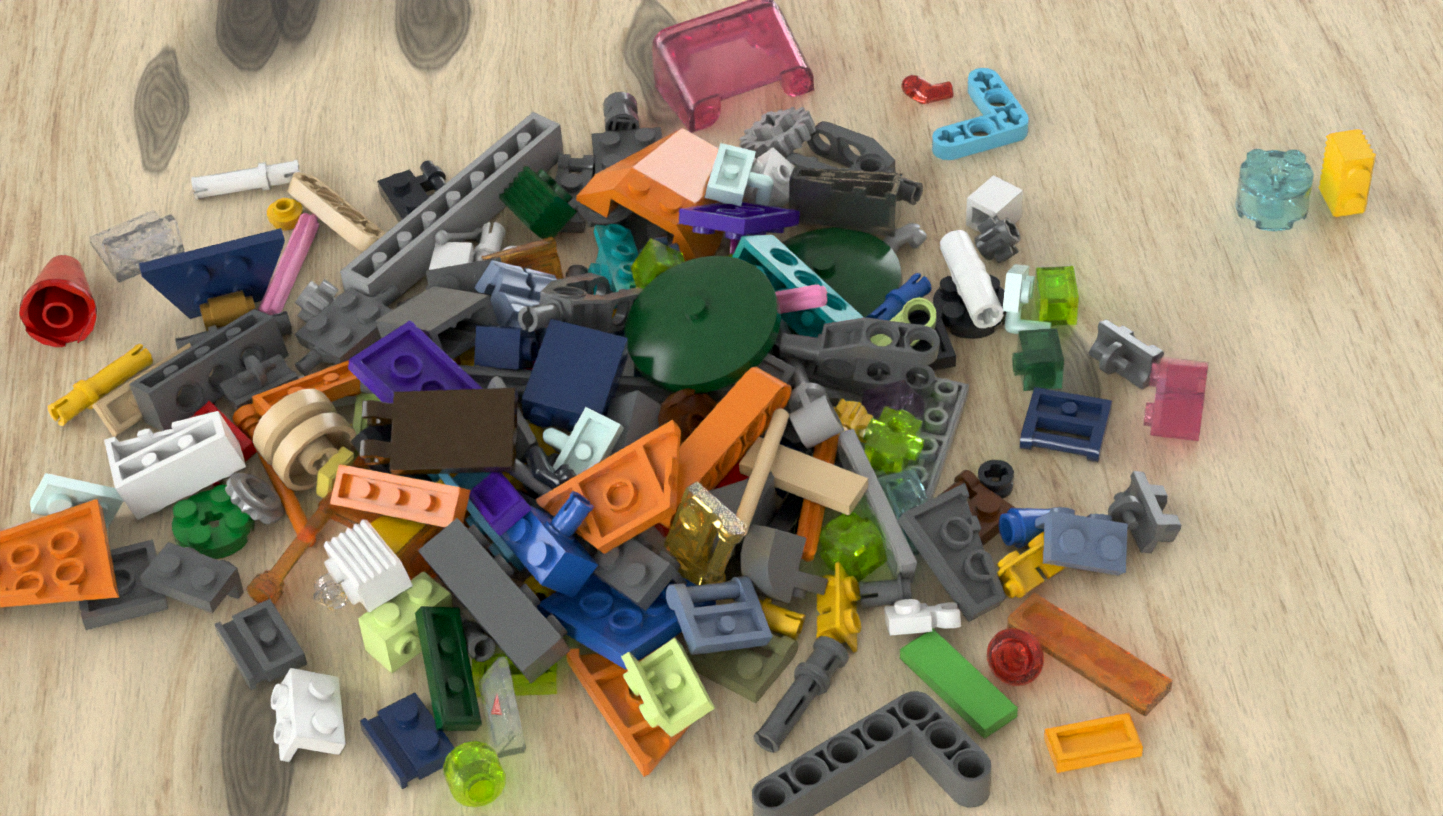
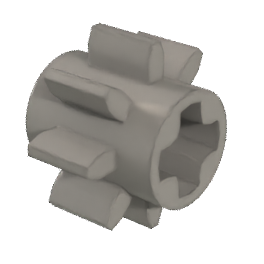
(315, 299)

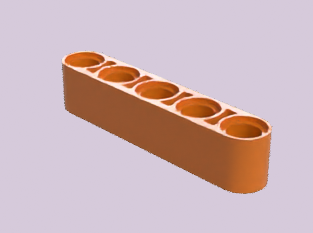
(729, 431)

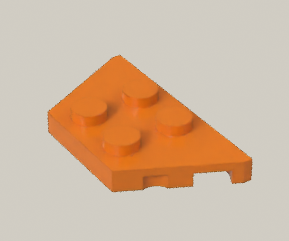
(626, 489)
(621, 709)

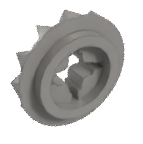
(255, 497)

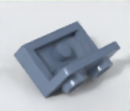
(1083, 542)

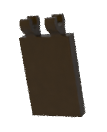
(445, 431)

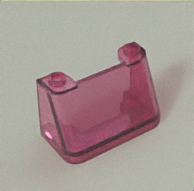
(726, 56)

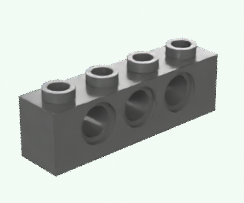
(190, 370)

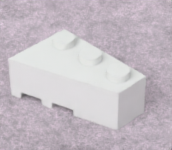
(173, 463)

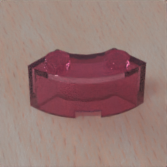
(1178, 398)

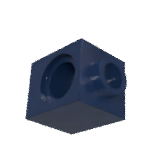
(505, 347)

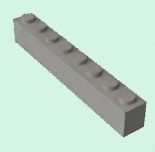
(457, 207)

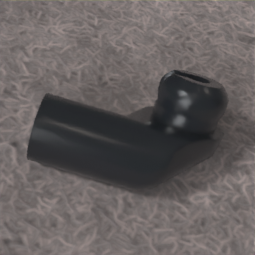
(543, 471)

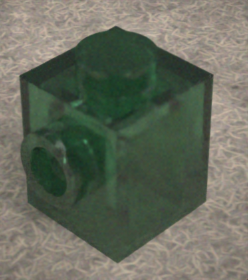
(1039, 359)

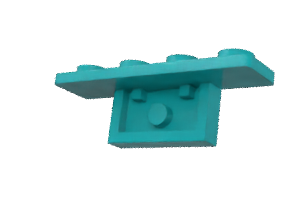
(615, 256)

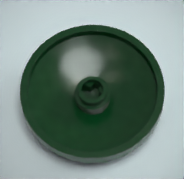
(851, 263)
(703, 324)

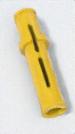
(94, 388)

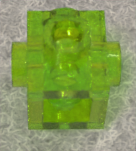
(893, 440)
(853, 544)

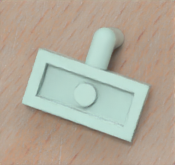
(733, 174)
(1018, 291)
(587, 444)
(60, 493)

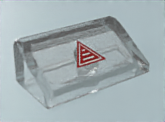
(501, 710)

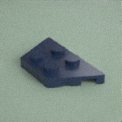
(216, 270)

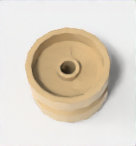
(301, 437)

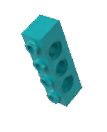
(789, 272)

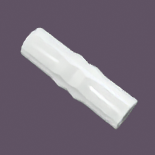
(971, 279)

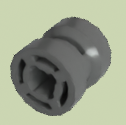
(620, 112)

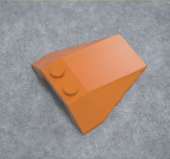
(658, 185)

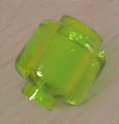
(474, 774)

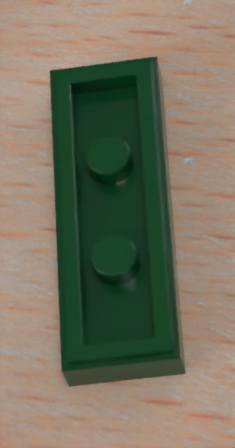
(448, 669)

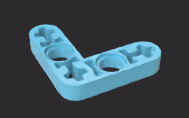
(958, 139)

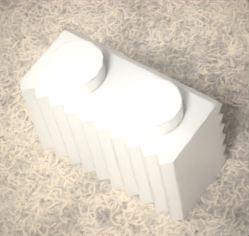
(366, 565)

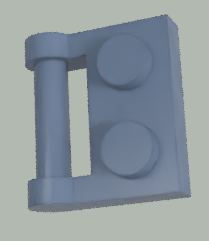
(723, 625)

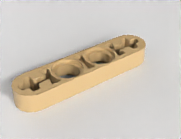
(334, 211)

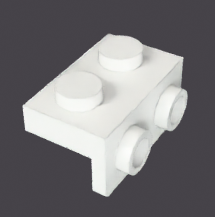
(308, 714)

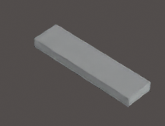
(876, 507)

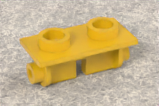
(1020, 571)
(841, 599)

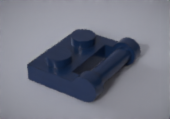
(1066, 414)

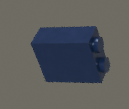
(573, 372)

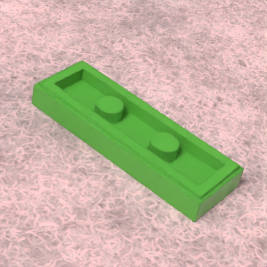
(958, 683)

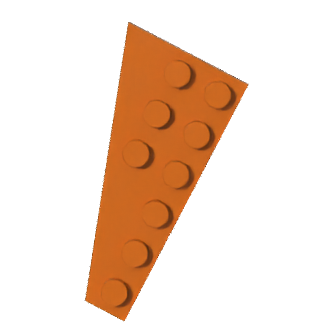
(57, 559)

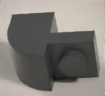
(773, 562)

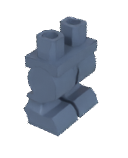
(513, 290)

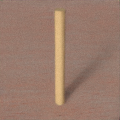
(762, 467)

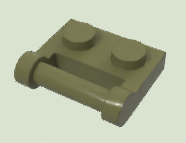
(745, 669)

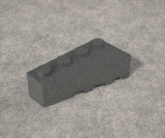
(495, 600)

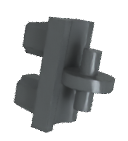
(1124, 354)
(256, 379)
(1142, 511)

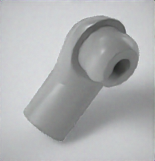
(909, 233)

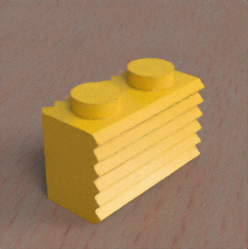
(1347, 172)

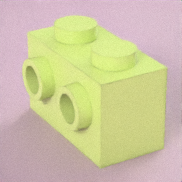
(392, 629)

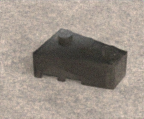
(847, 199)

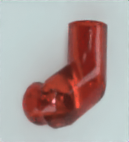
(925, 92)

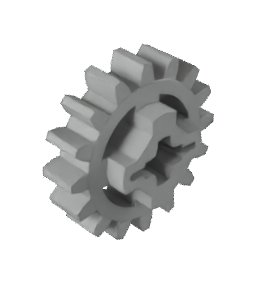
(780, 131)

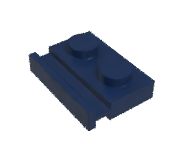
(407, 739)

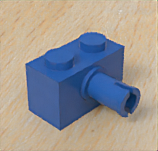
(549, 548)

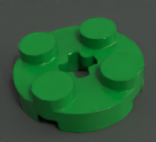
(202, 508)

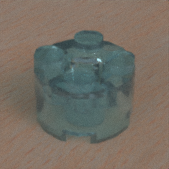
(1274, 188)

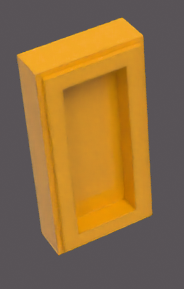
(1093, 742)

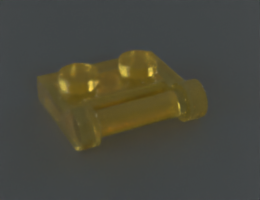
(695, 530)

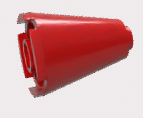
(59, 304)

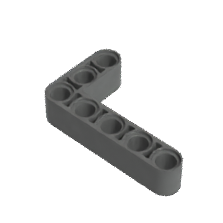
(870, 747)

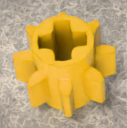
(853, 416)

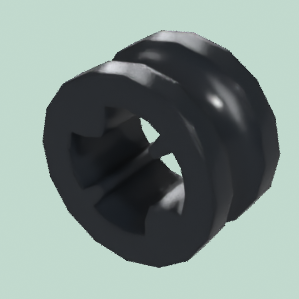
(997, 469)

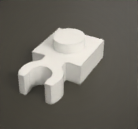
(912, 617)

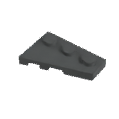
(953, 550)

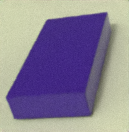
(498, 502)

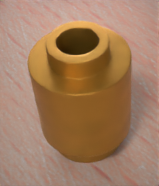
(225, 309)

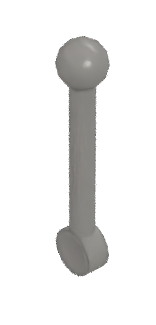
(443, 237)

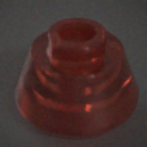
(1015, 656)

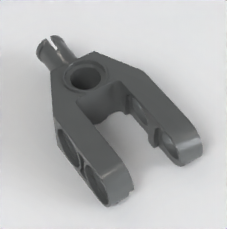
(872, 156)
(573, 303)
(847, 353)

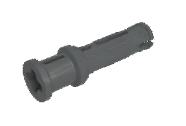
(811, 679)

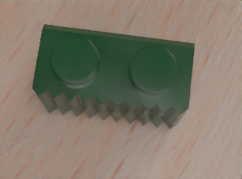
(539, 202)

